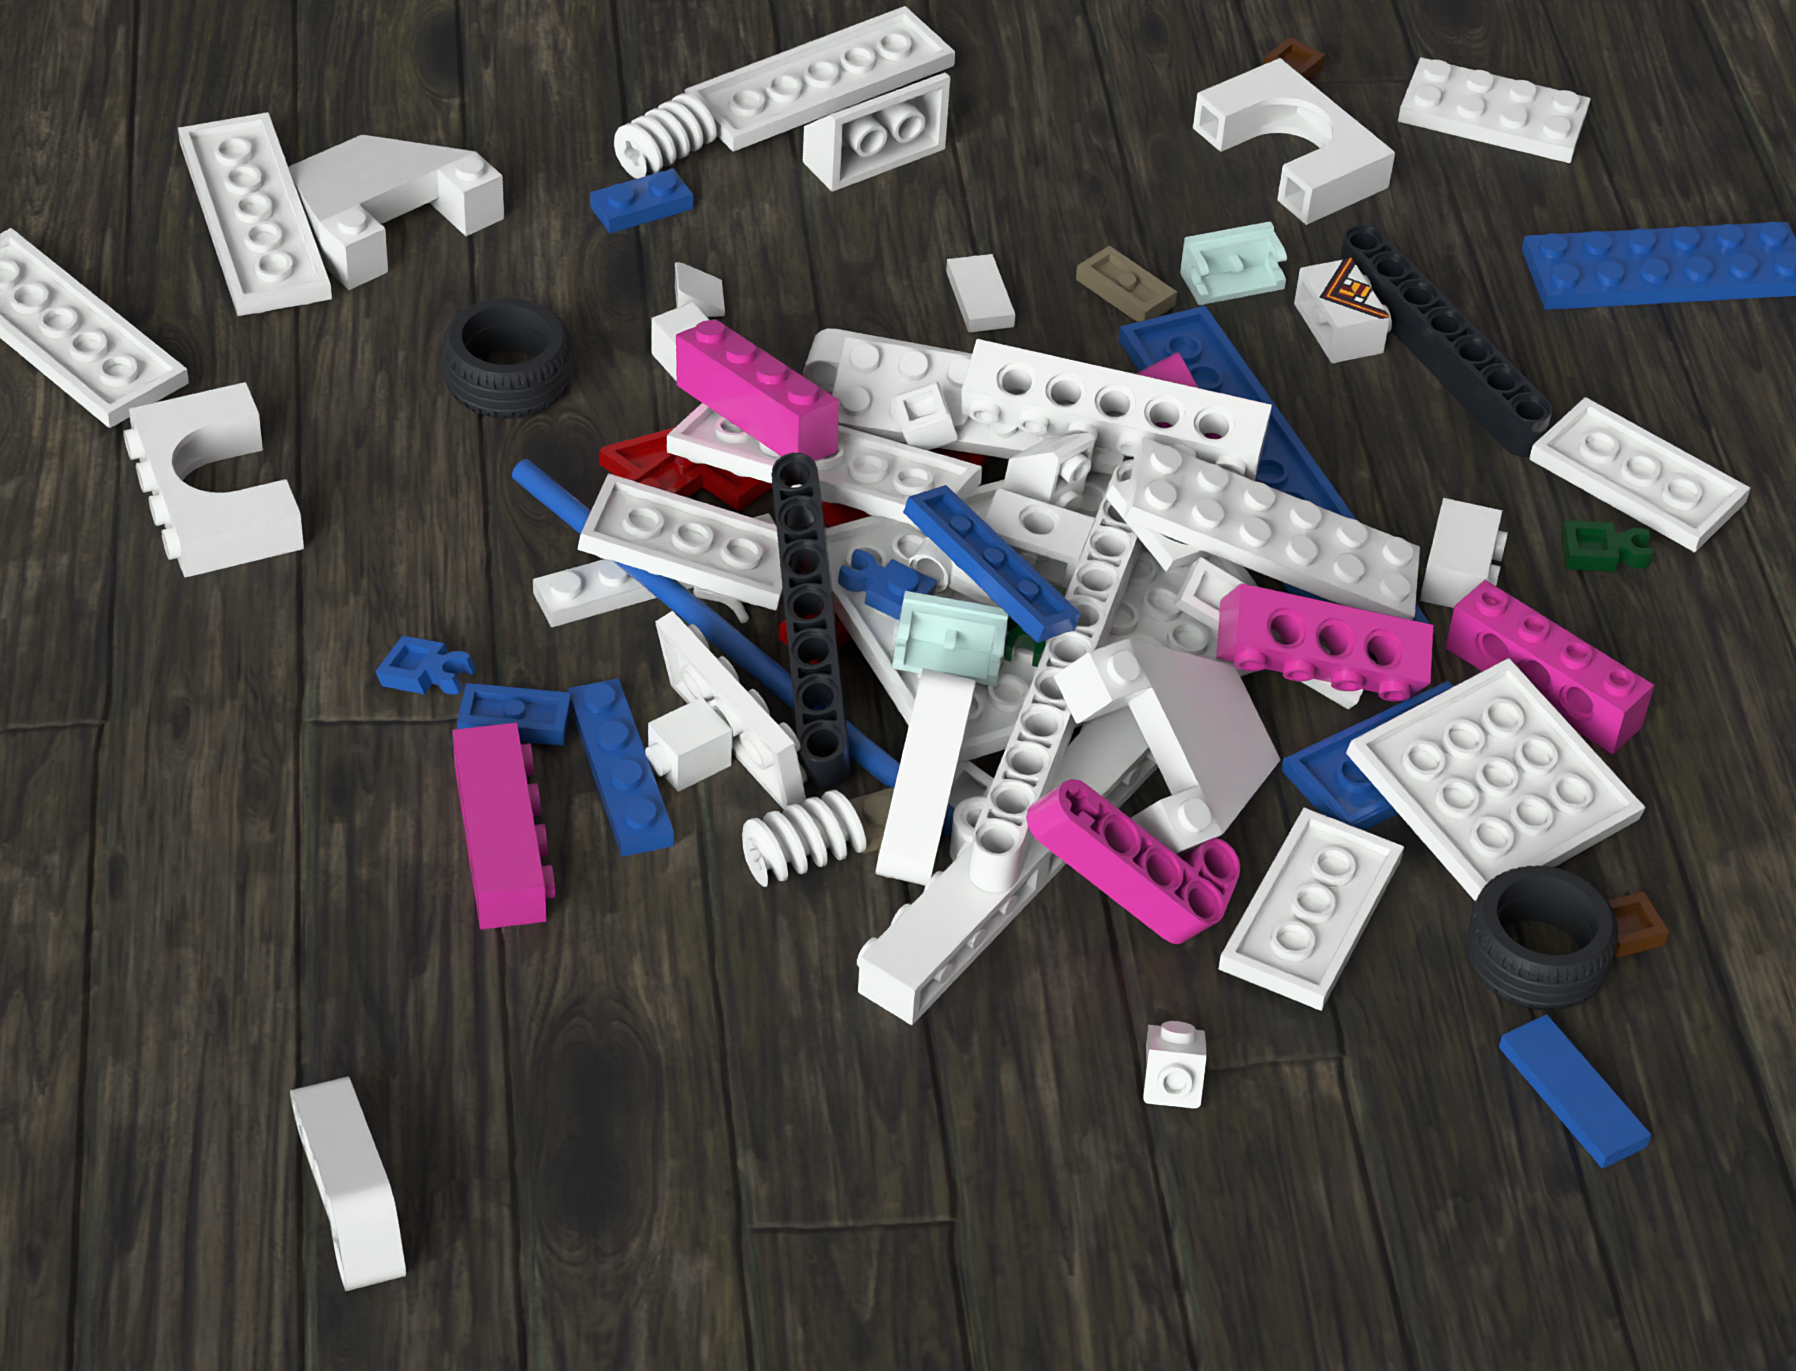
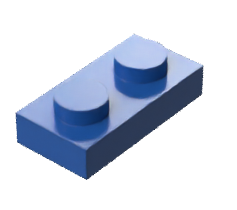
(641, 200)
(539, 714)

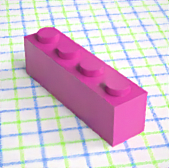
(756, 391)
(500, 826)

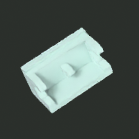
(1233, 263)
(950, 637)

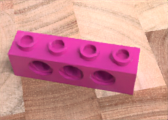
(1398, 643)
(1578, 680)

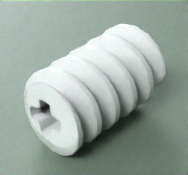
(664, 135)
(801, 833)

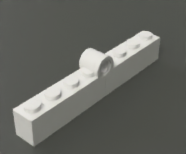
(955, 918)

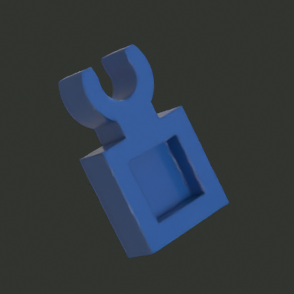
(882, 584)
(419, 663)

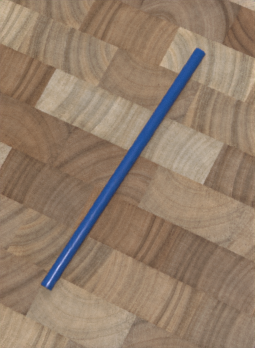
(712, 626)

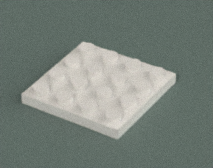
(1494, 778)

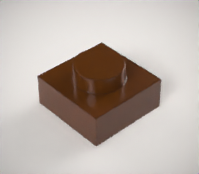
(1299, 57)
(1638, 925)

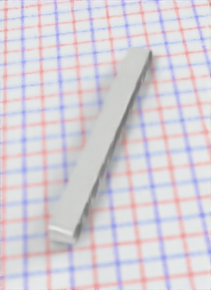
(1045, 719)

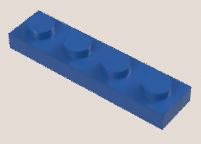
(992, 563)
(620, 768)

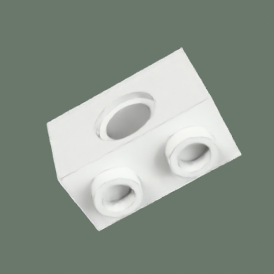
(1041, 534)

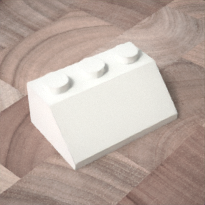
(878, 133)

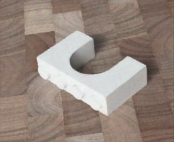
(1280, 100)
(208, 527)

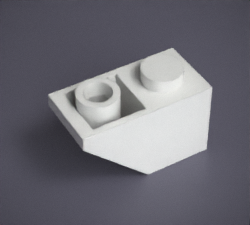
(1052, 470)

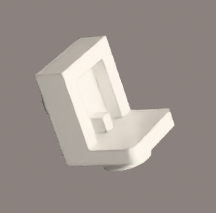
(1175, 1065)

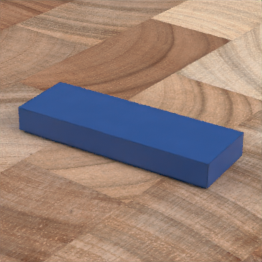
(1575, 1091)

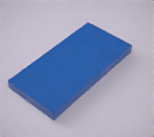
(1335, 782)

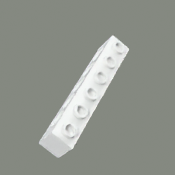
(1098, 390)

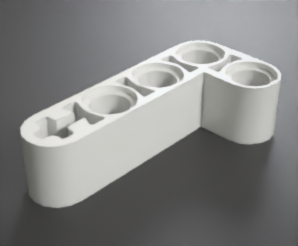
(925, 777)
(350, 1183)

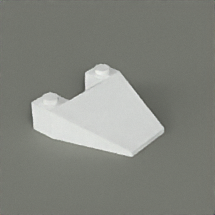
(378, 178)
(1194, 724)

